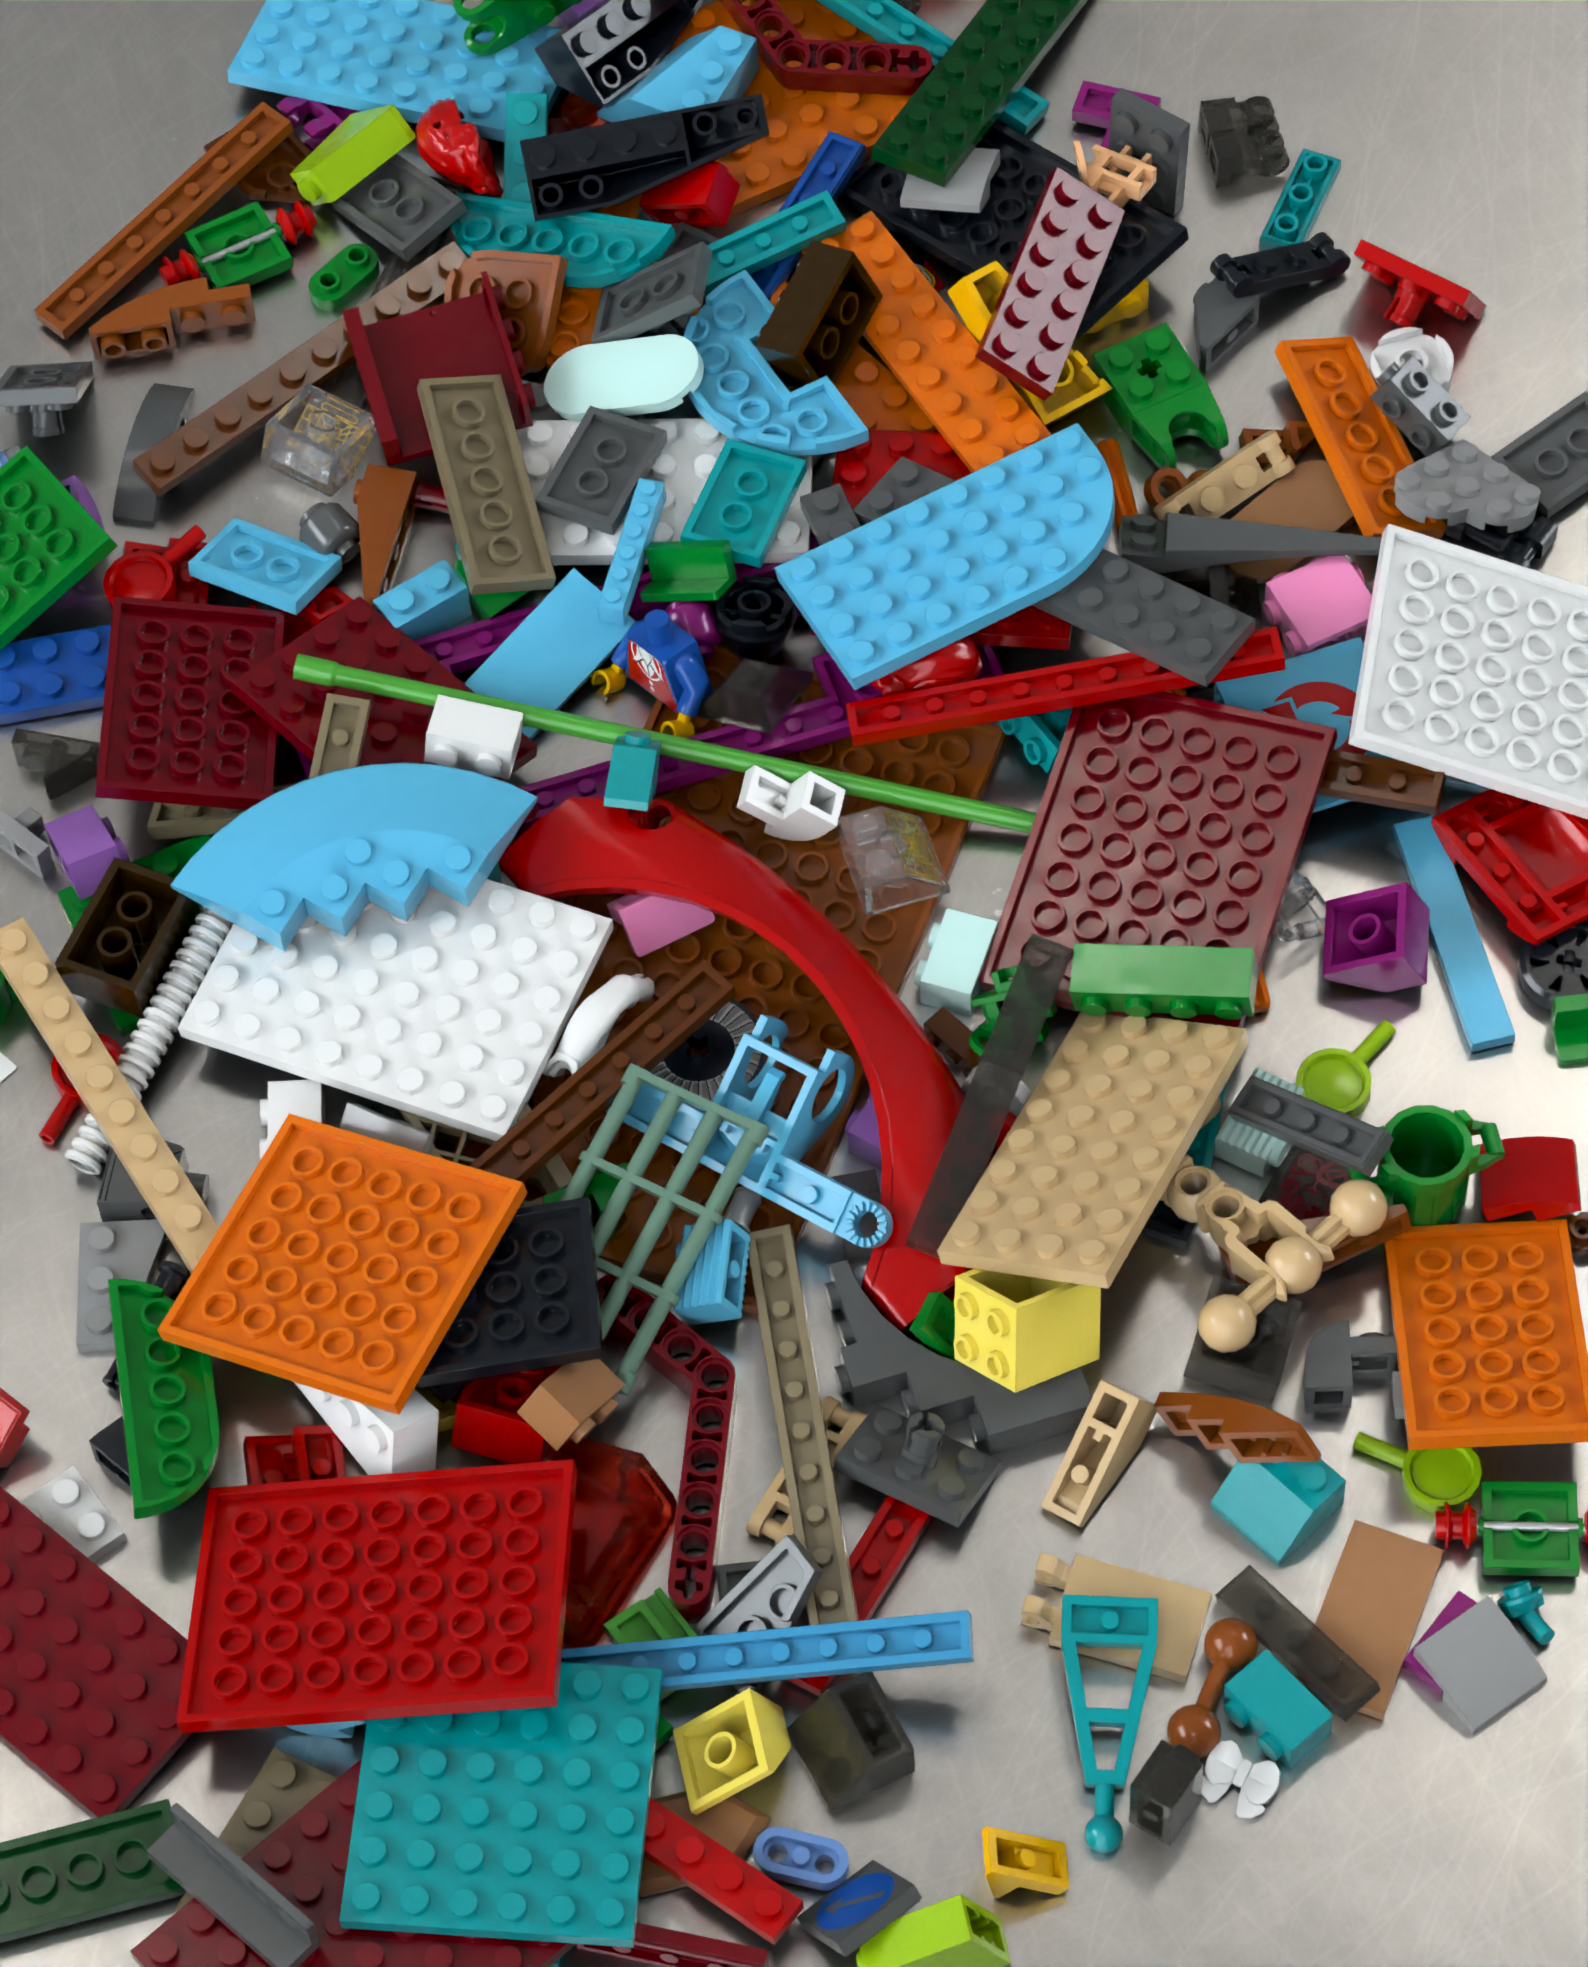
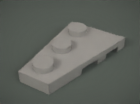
(105, 1253)

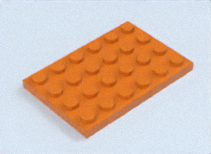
(1488, 1334)

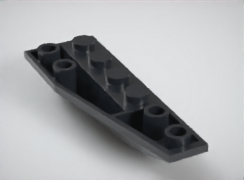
(614, 45)
(629, 157)

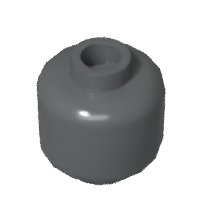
(330, 530)

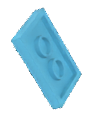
(264, 566)

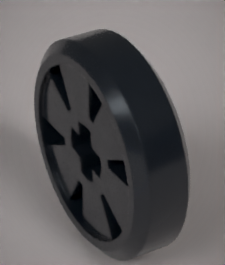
(1542, 966)

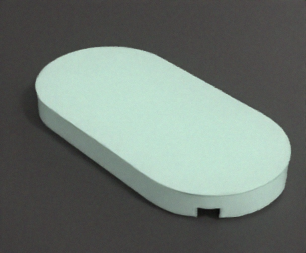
(624, 376)

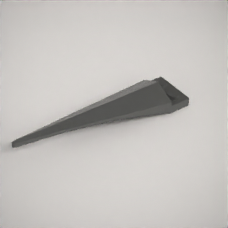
(1202, 541)

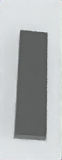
(1310, 1126)

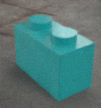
(1276, 1710)

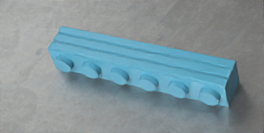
(630, 552)

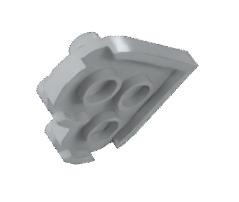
(1465, 487)

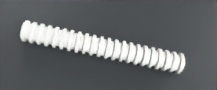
(156, 1028)

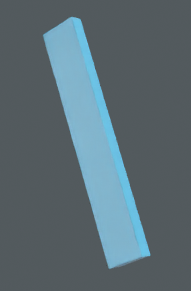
(1454, 936)

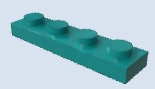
(774, 238)

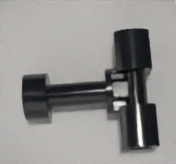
(1515, 547)

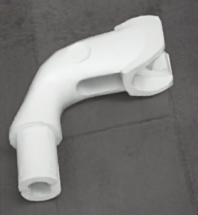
(594, 1020)

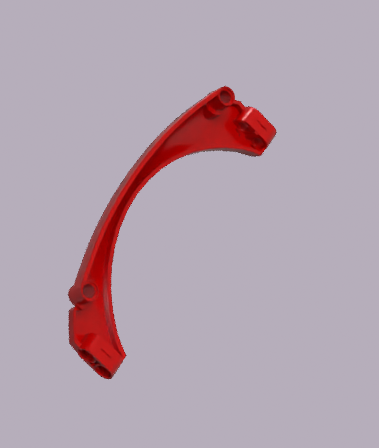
(914, 1093)

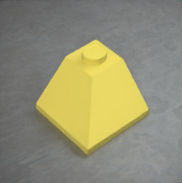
(730, 1748)

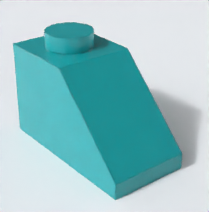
(633, 771)

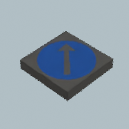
(859, 1908)

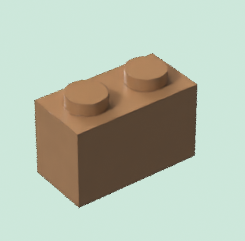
(571, 1400)

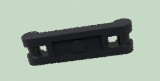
(1281, 266)

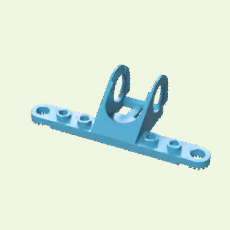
(776, 1166)

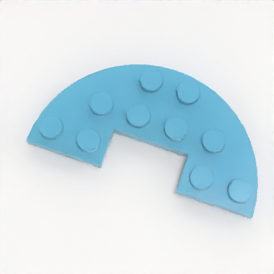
(745, 395)

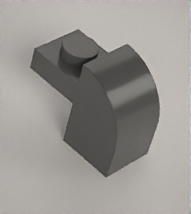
(1336, 1356)

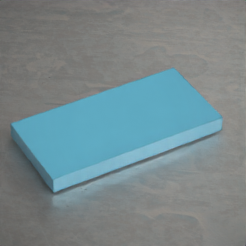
(551, 649)

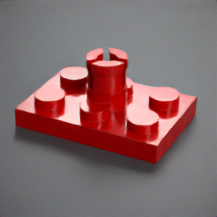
(1416, 288)

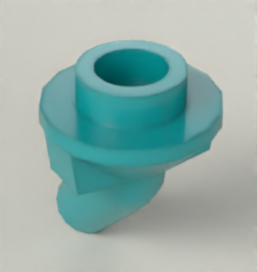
(1521, 1601)

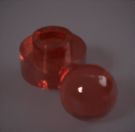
(575, 113)

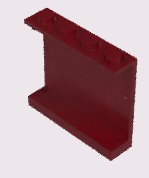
(434, 342)

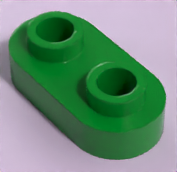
(347, 276)

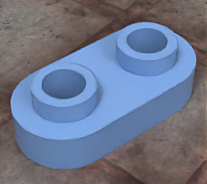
(803, 1854)

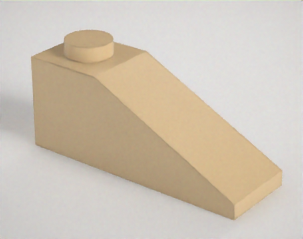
(1099, 1452)

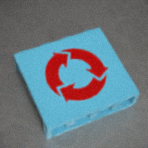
(1312, 689)

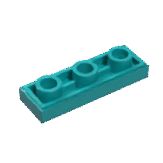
(1300, 200)

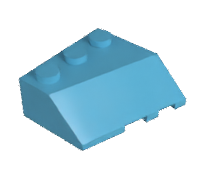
(696, 73)

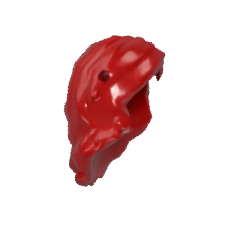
(456, 149)
(946, 666)

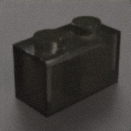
(1166, 1791)

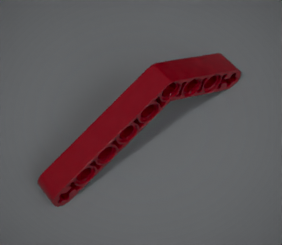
(816, 54)
(700, 1444)

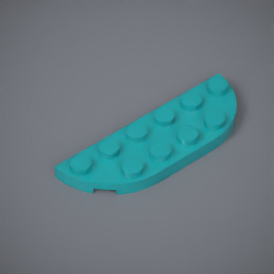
(597, 245)

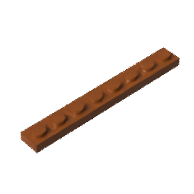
(163, 221)

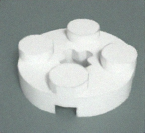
(1406, 342)

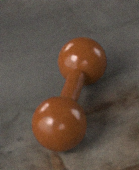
(1229, 1647)

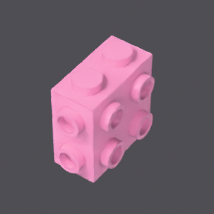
(1318, 604)

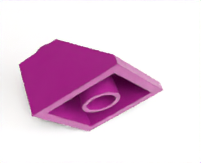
(1377, 939)

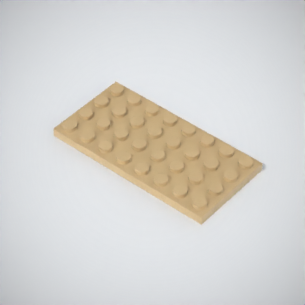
(1094, 1148)

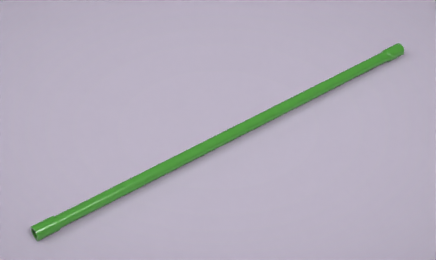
(331, 674)

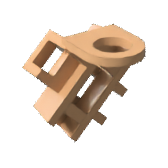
(1112, 181)

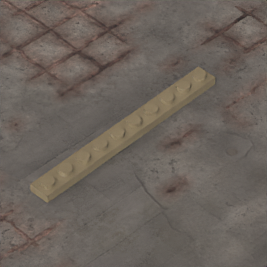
(801, 1421)

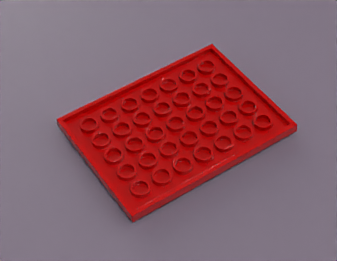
(380, 1597)

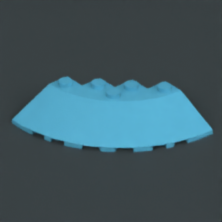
(353, 841)

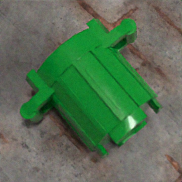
(1432, 1161)

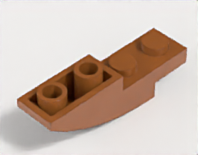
(156, 317)

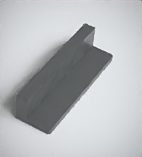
(234, 1892)

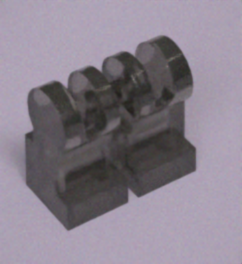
(1241, 139)

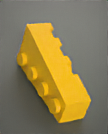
(1077, 385)

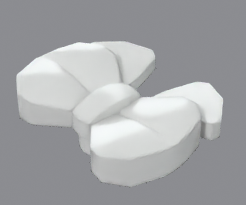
(1227, 1767)

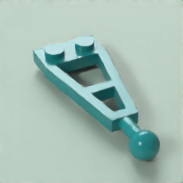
(1107, 1624)

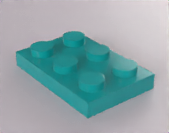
(745, 500)

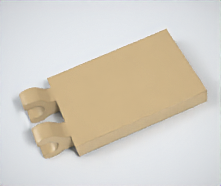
(1180, 1610)

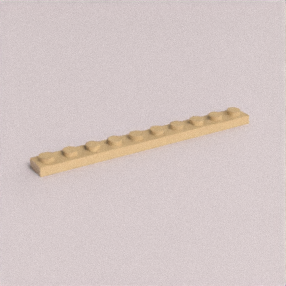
(106, 1093)

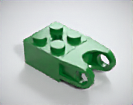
(508, 20)
(1159, 394)

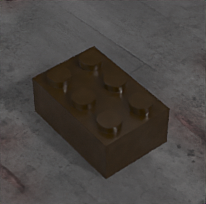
(819, 316)
(126, 938)

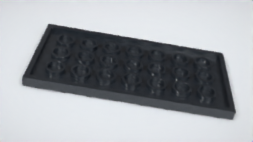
(996, 232)

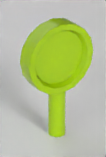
(1342, 1077)
(1430, 1475)

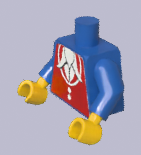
(665, 664)

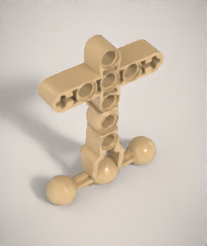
(1290, 1263)

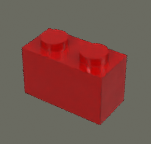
(696, 198)

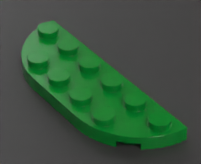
(164, 1402)

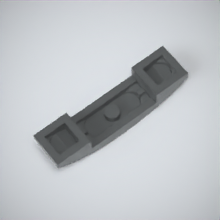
(160, 415)

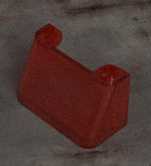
(617, 1528)

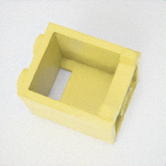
(1024, 1326)

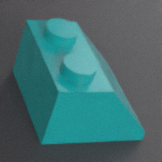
(1279, 1502)

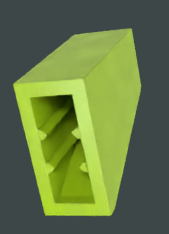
(351, 153)
(939, 1935)

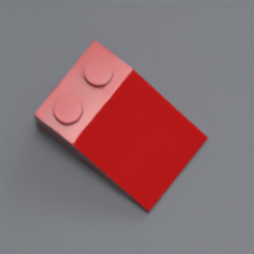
(489, 1420)

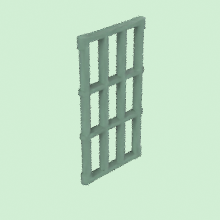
(669, 1198)

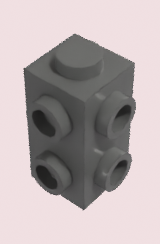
(1418, 405)

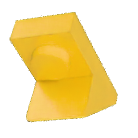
(1023, 1862)

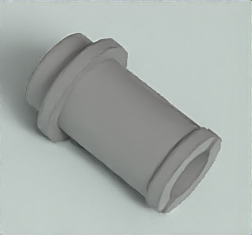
(743, 1207)

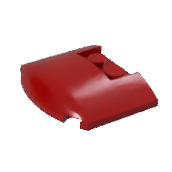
(1523, 859)

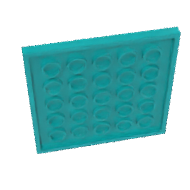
(509, 1816)

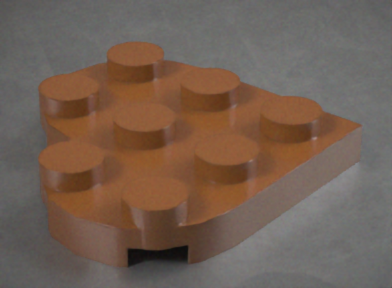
(530, 291)

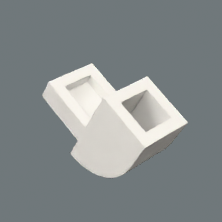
(794, 809)

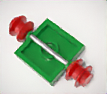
(240, 247)
(1522, 1528)

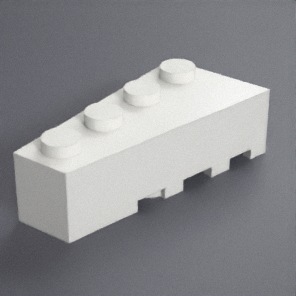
(379, 1438)

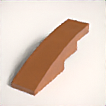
(1245, 1428)

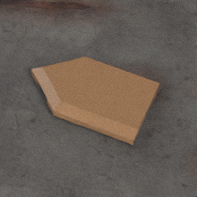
(728, 1823)

